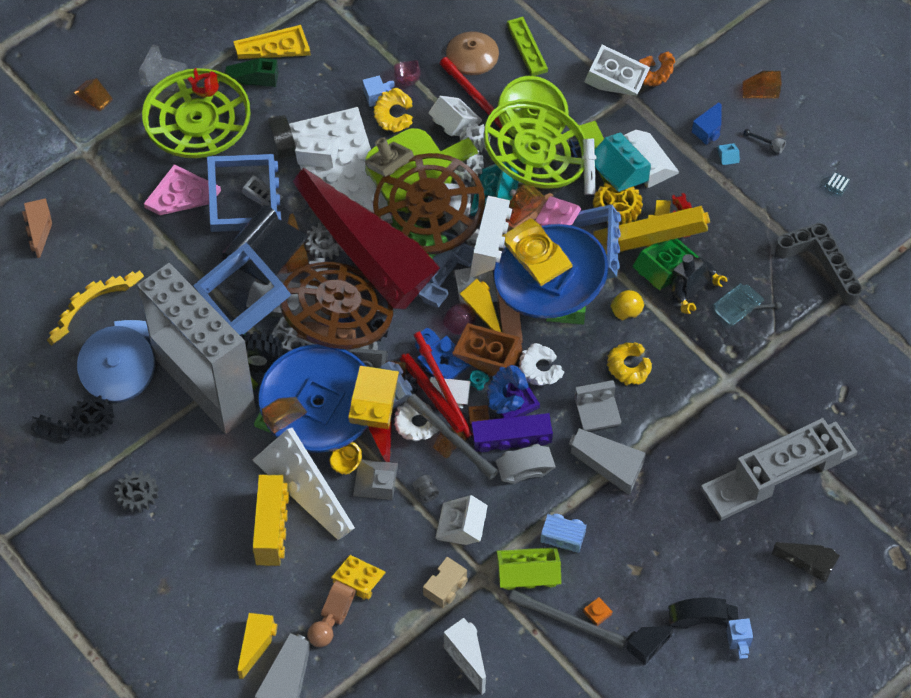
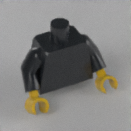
(691, 277)

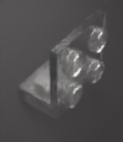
(157, 68)

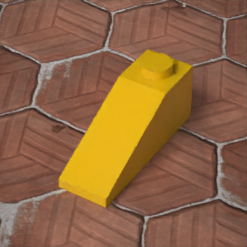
(480, 300)
(256, 640)

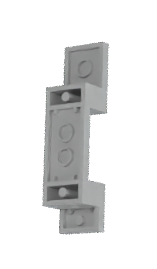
(776, 462)

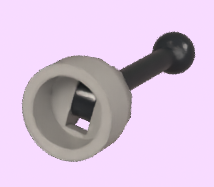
(777, 144)

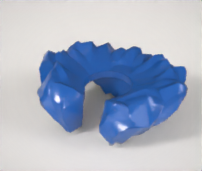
(499, 386)

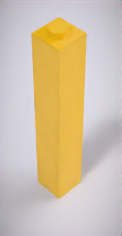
(658, 229)

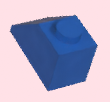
(708, 125)

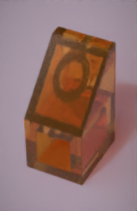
(524, 203)

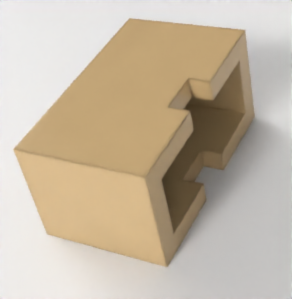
(442, 588)

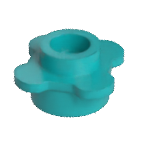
(476, 374)

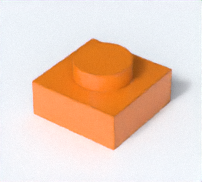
(597, 611)

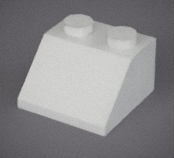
(453, 115)
(317, 150)
(462, 520)

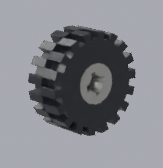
(262, 350)

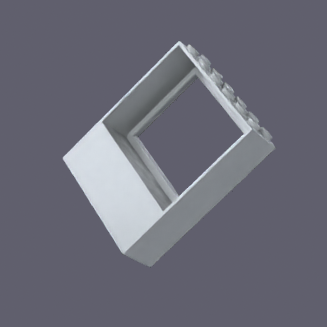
(197, 348)

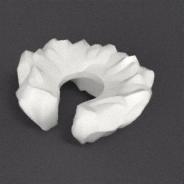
(528, 365)
(407, 429)

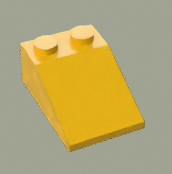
(373, 397)

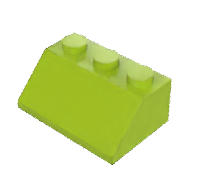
(529, 568)

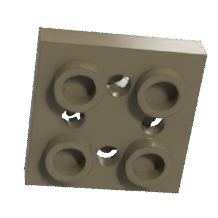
(389, 157)

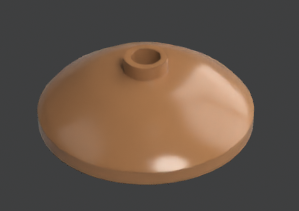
(473, 53)

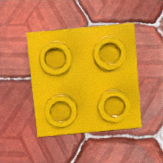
(358, 576)

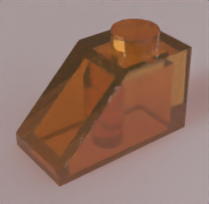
(763, 85)
(282, 413)

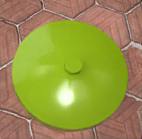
(534, 89)

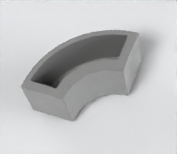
(525, 463)

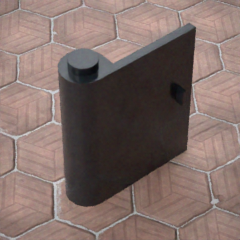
(270, 239)

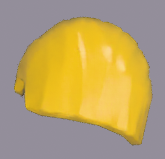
(627, 304)
(346, 458)

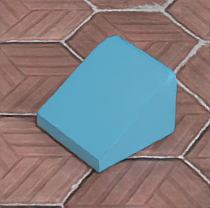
(728, 154)

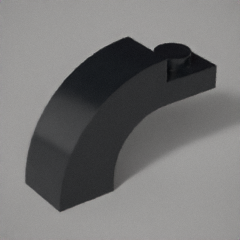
(701, 611)

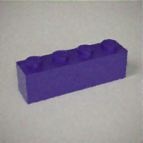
(512, 432)

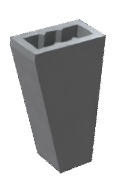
(608, 458)
(287, 671)

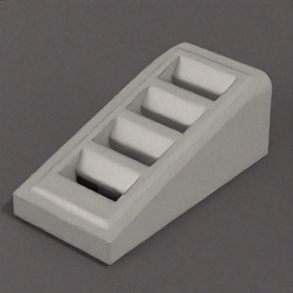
(260, 185)

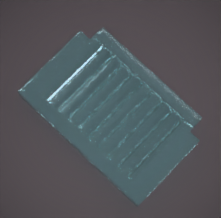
(737, 303)

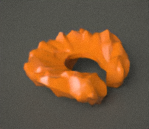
(662, 75)

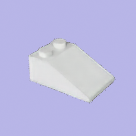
(616, 72)
(463, 647)

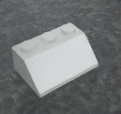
(661, 165)

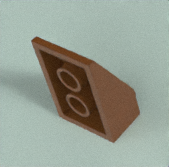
(487, 349)

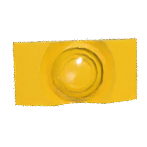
(536, 251)

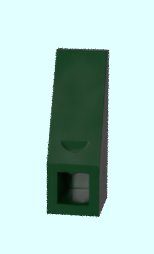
(255, 72)

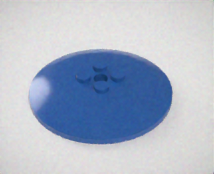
(565, 292)
(313, 374)

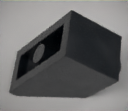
(648, 641)

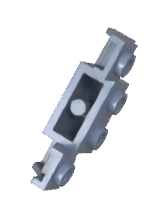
(463, 254)

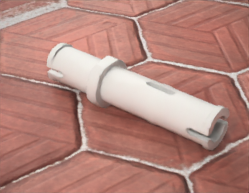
(589, 166)

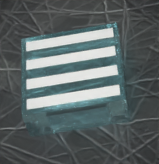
(838, 183)

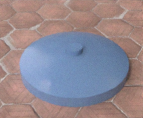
(116, 364)

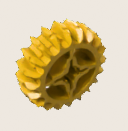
(619, 201)

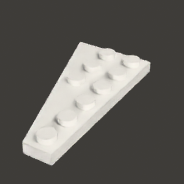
(305, 482)

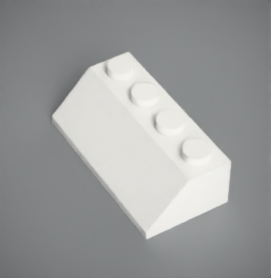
(490, 235)

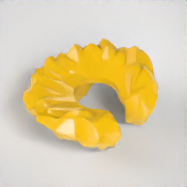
(385, 102)
(623, 373)

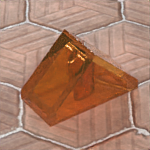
(94, 94)

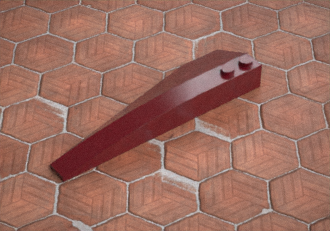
(383, 254)

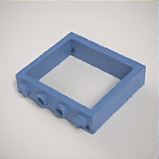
(234, 161)
(600, 215)
(261, 307)

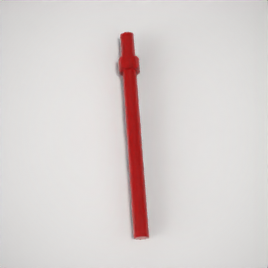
(425, 350)

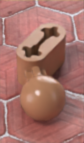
(334, 611)

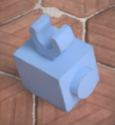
(374, 87)
(740, 636)

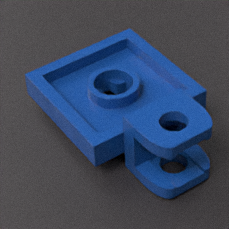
(442, 349)

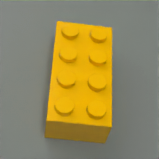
(270, 520)

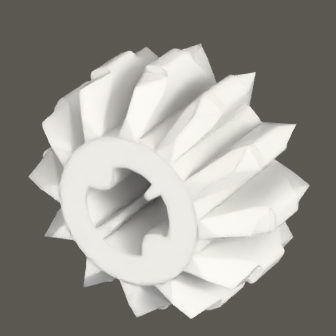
(475, 134)

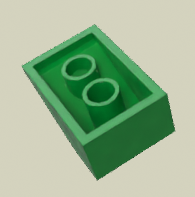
(660, 260)

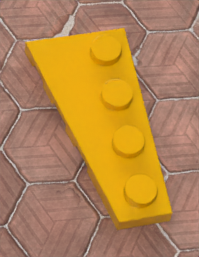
(274, 44)

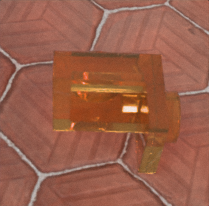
(444, 446)

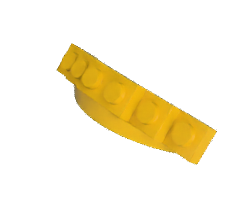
(93, 291)

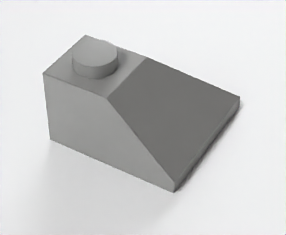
(375, 479)

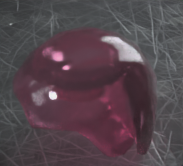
(407, 72)
(458, 317)

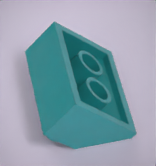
(621, 162)
(495, 184)

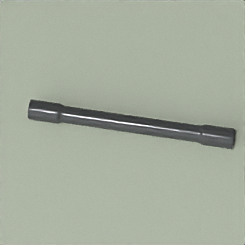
(481, 463)
(608, 636)

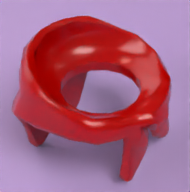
(210, 84)

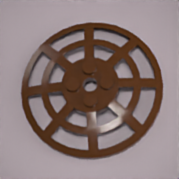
(438, 206)
(344, 308)

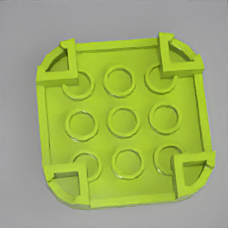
(419, 143)

